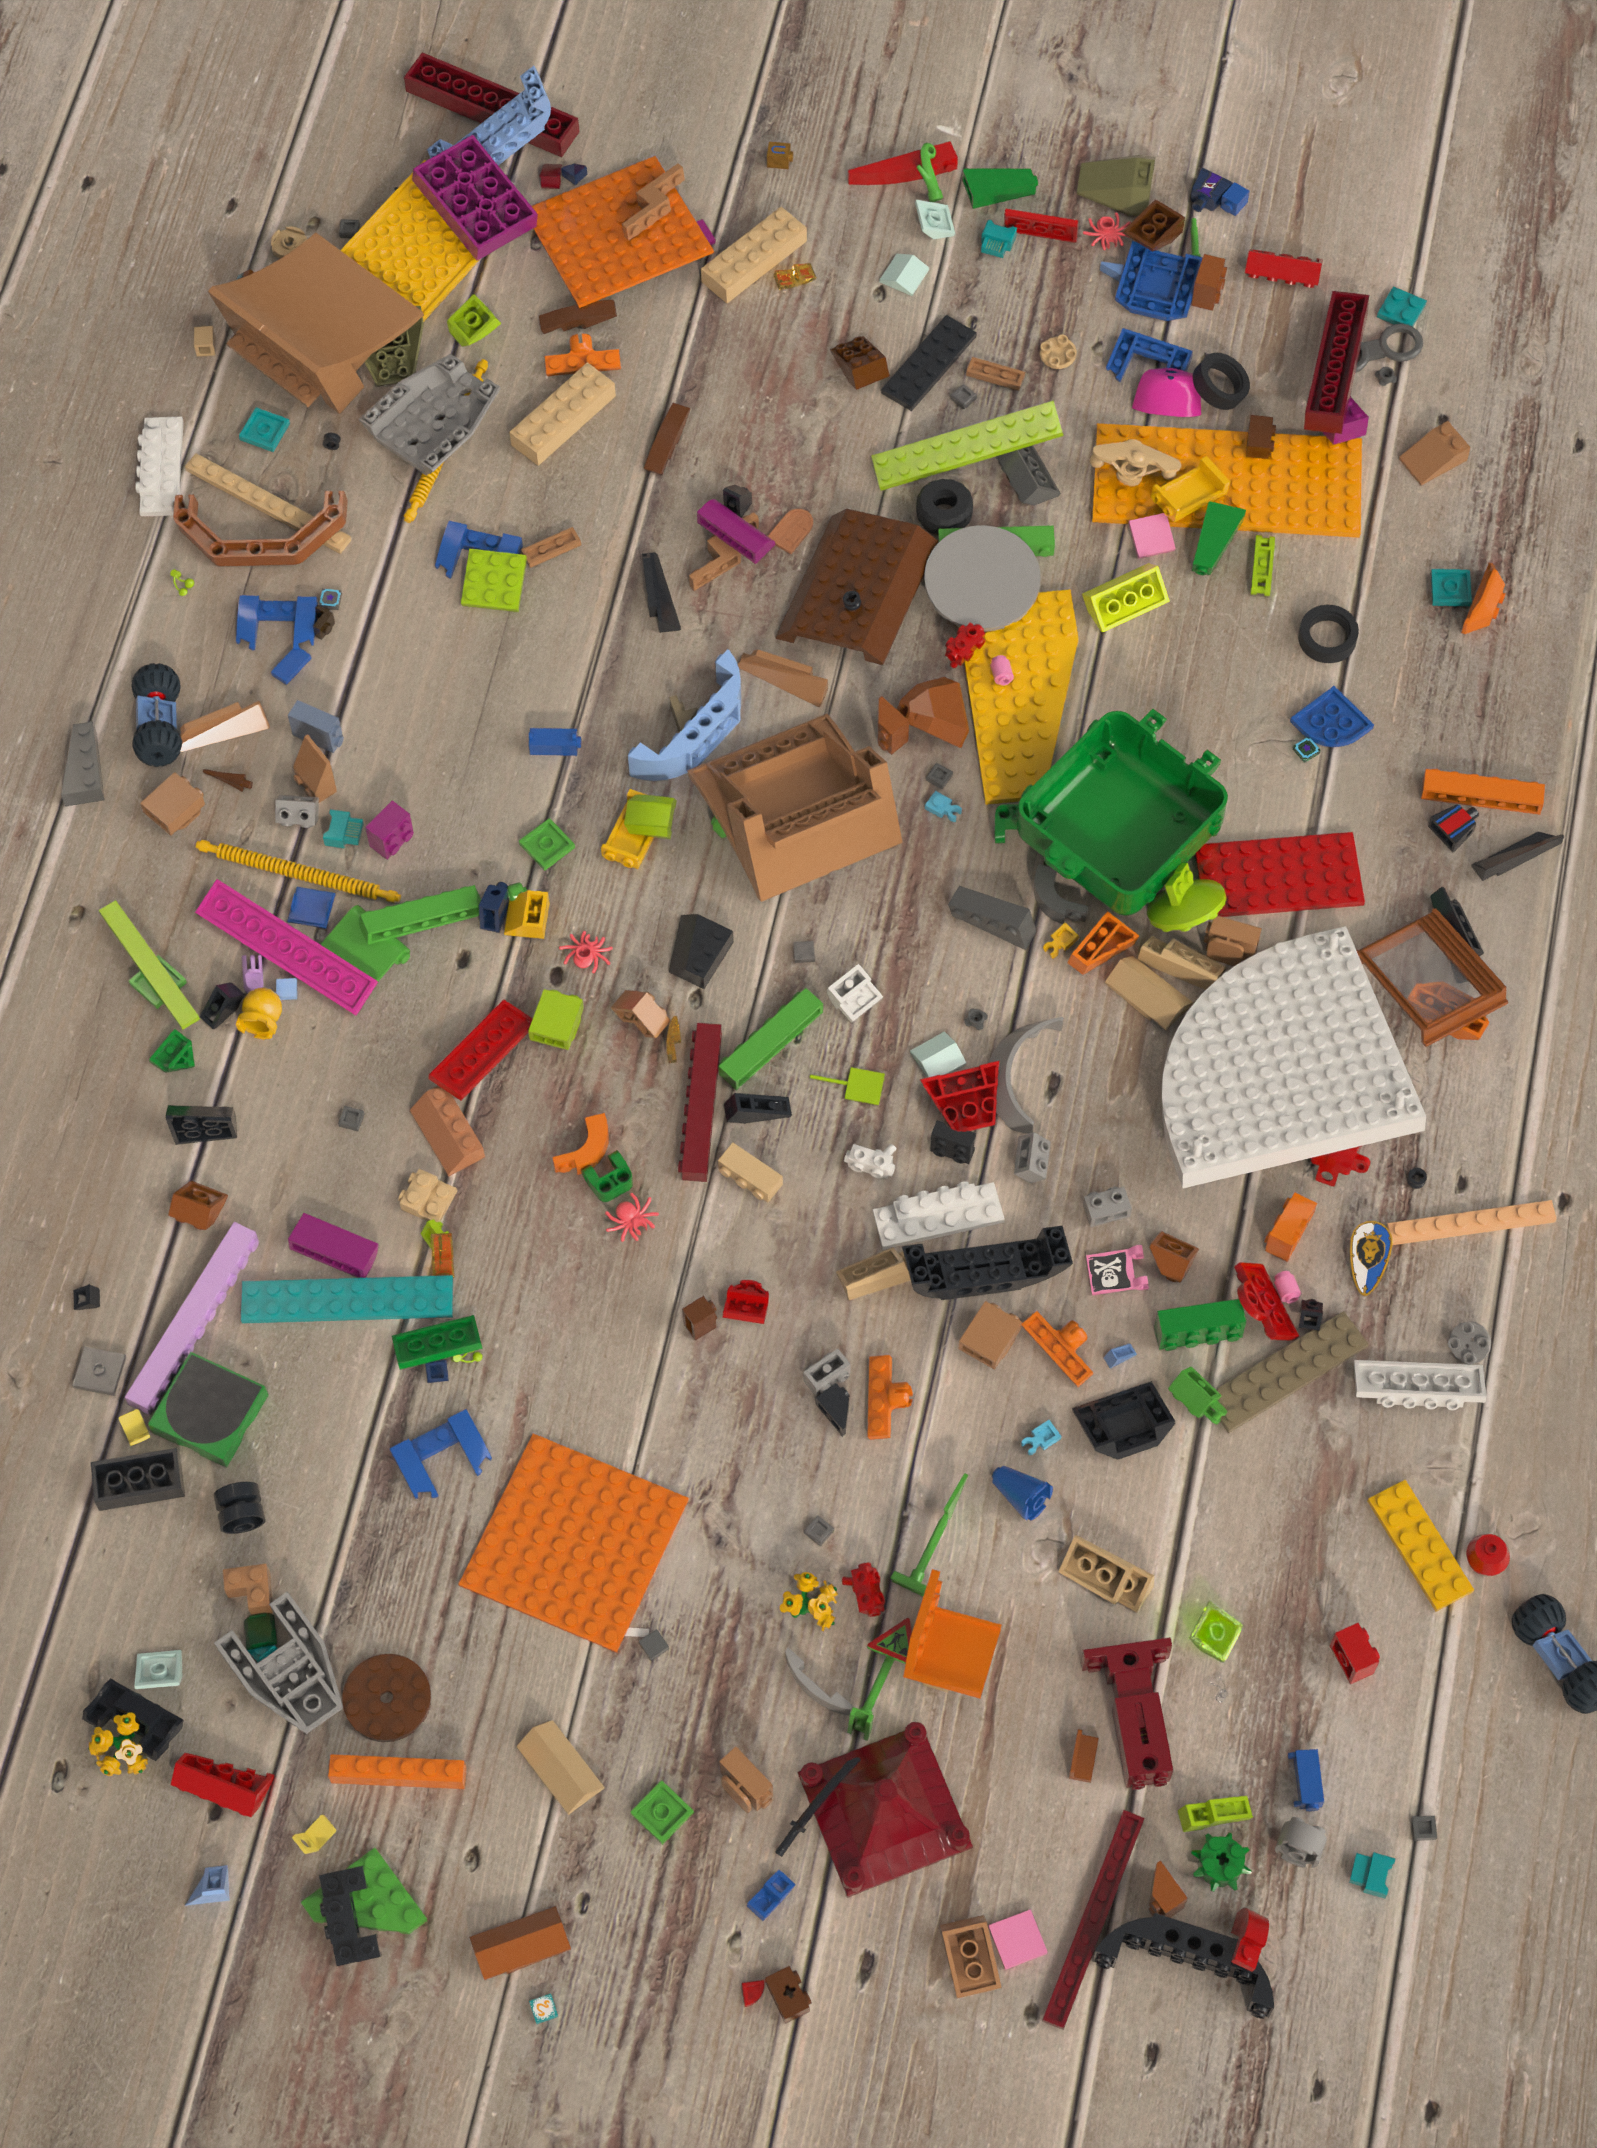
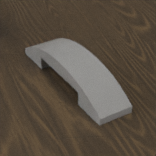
(835, 1703)

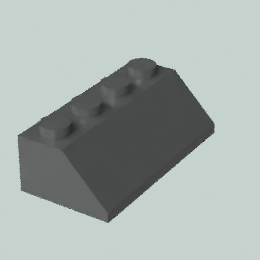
(1028, 476)

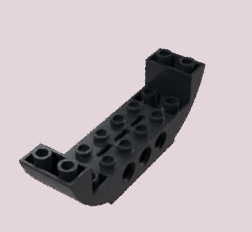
(987, 1267)
(1151, 1935)

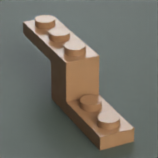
(653, 201)
(724, 557)

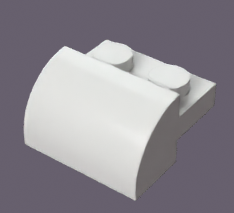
(854, 993)

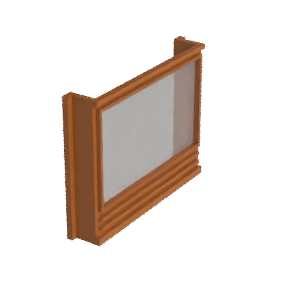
(1434, 976)

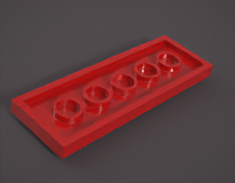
(481, 1050)

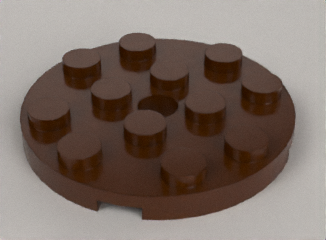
(386, 1720)

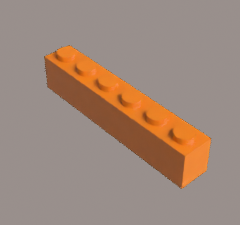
(1483, 791)
(397, 1771)

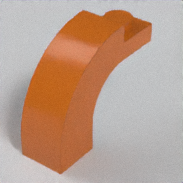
(591, 1151)

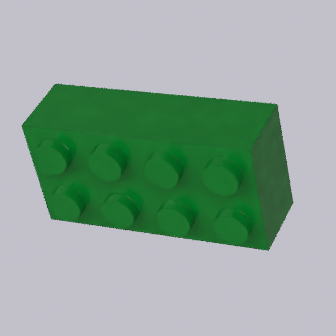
(1200, 1324)

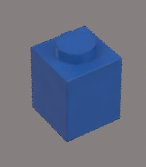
(1234, 199)

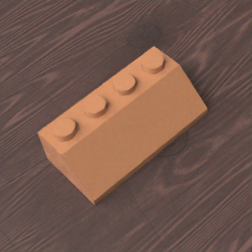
(447, 1130)

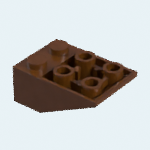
(860, 362)

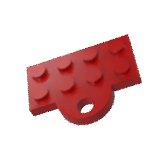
(1263, 1302)

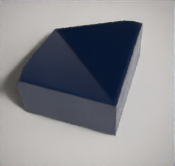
(574, 173)

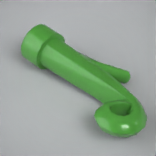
(934, 193)

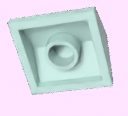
(935, 219)
(904, 273)
(938, 1056)
(158, 1669)

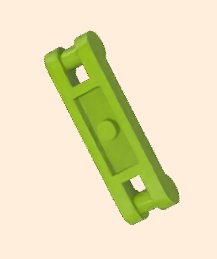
(1263, 565)

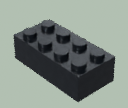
(137, 1479)

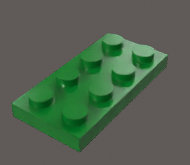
(436, 1342)

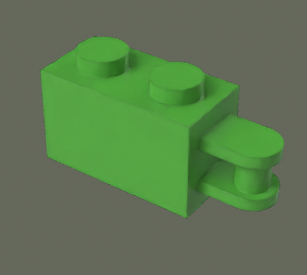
(1197, 1395)

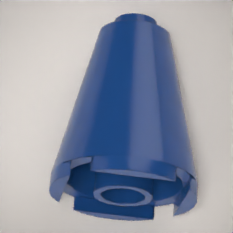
(1022, 1491)

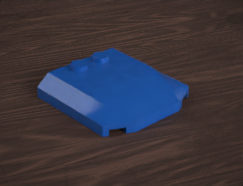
(1157, 283)

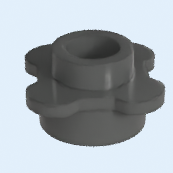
(1389, 373)
(976, 1013)

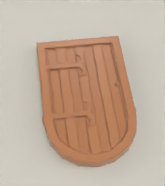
(792, 529)

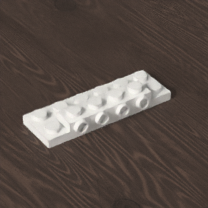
(159, 465)
(938, 1214)
(1419, 1383)

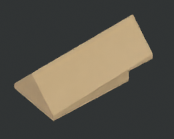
(1181, 962)
(1147, 992)
(874, 1274)
(1107, 1574)
(559, 1766)

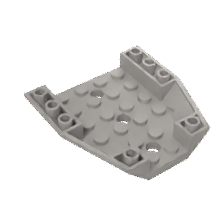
(416, 403)

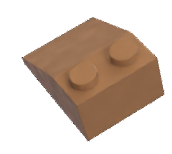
(1435, 453)
(314, 771)
(970, 1956)

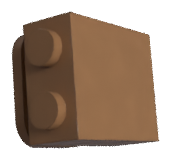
(173, 804)
(1231, 940)
(990, 1334)
(745, 1782)

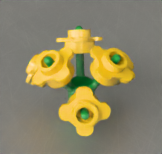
(818, 1606)
(123, 1743)

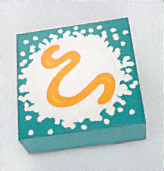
(543, 2008)

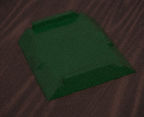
(260, 1631)

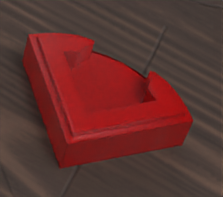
(752, 1991)

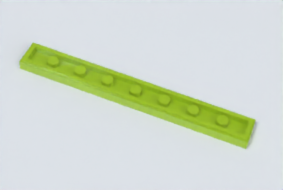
(149, 965)

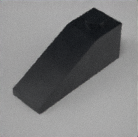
(756, 1108)

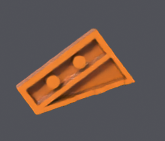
(1102, 943)
(1290, 1226)

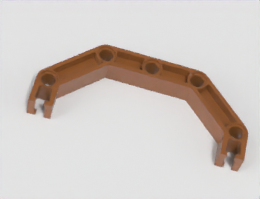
(271, 551)

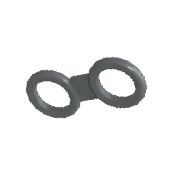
(1379, 349)

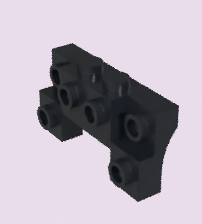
(155, 1723)
(342, 1919)

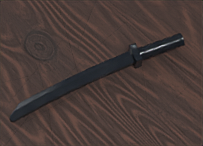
(798, 1826)

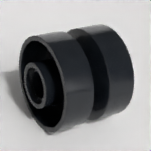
(239, 1507)

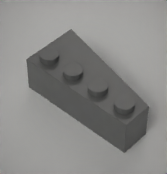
(83, 767)
(994, 916)

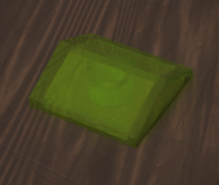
(1215, 1632)

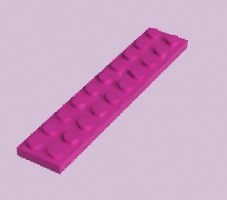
(286, 947)

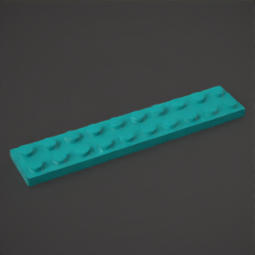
(347, 1299)

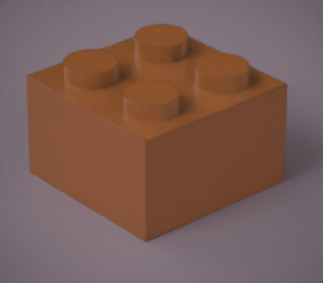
(1209, 282)

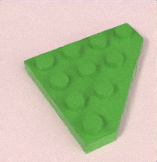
(382, 1905)

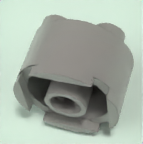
(1301, 1843)

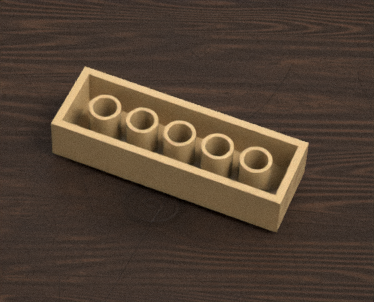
(753, 254)
(562, 414)

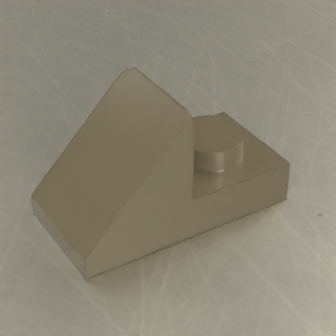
(679, 713)

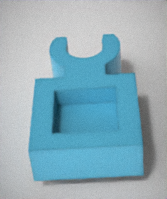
(940, 805)
(1043, 1436)

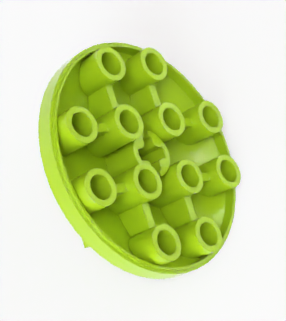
(1185, 902)

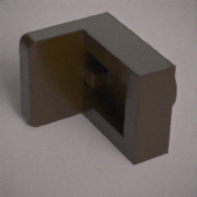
(325, 622)

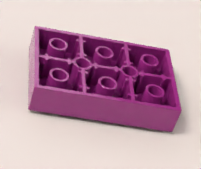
(474, 197)

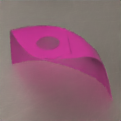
(1167, 397)

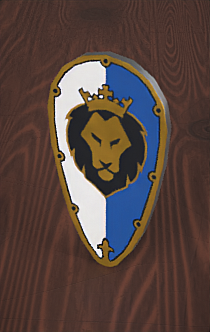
(1369, 1255)

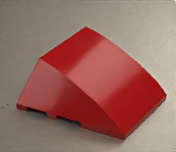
(966, 1096)

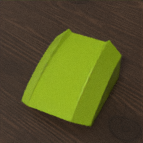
(472, 322)
(650, 816)

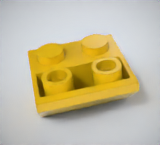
(528, 915)

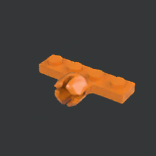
(579, 355)
(1060, 1346)
(884, 1396)

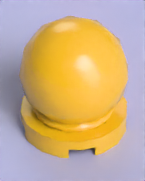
(260, 1013)

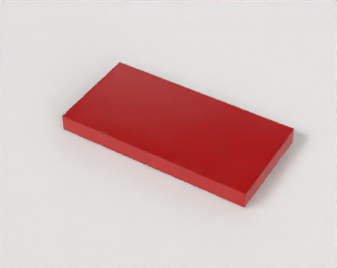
(1042, 225)

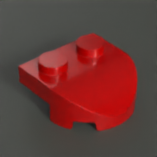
(746, 1302)

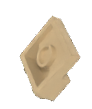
(426, 1196)

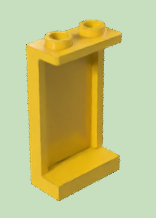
(1191, 490)
(622, 845)

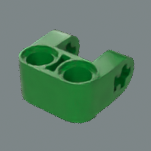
(1003, 824)
(611, 1179)

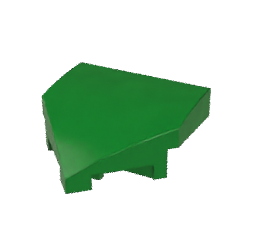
(174, 1053)

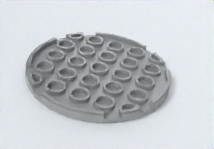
(982, 577)

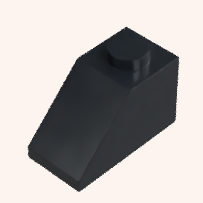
(737, 499)
(221, 1004)
(835, 1406)

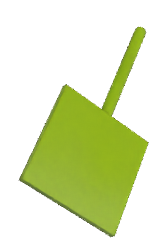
(861, 1086)

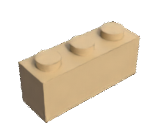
(750, 1173)

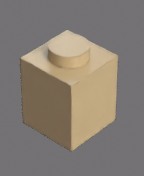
(204, 341)

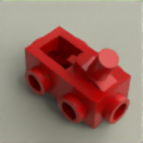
(964, 644)
(866, 1586)

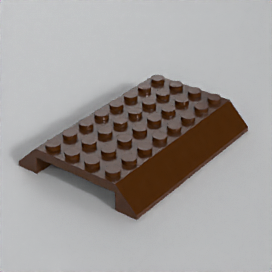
(865, 555)

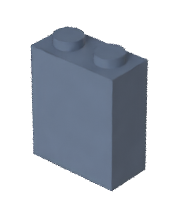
(319, 725)

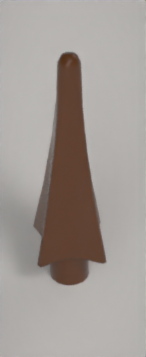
(235, 780)

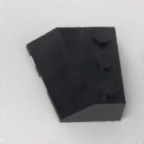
(699, 949)
(201, 1123)

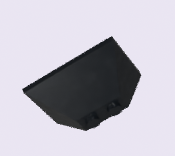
(1126, 1421)

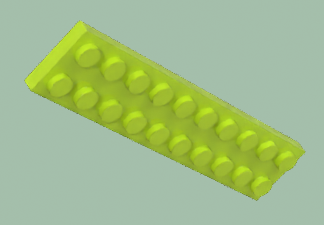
(967, 445)

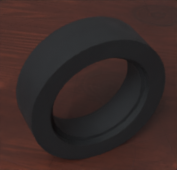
(1232, 370)
(1328, 613)

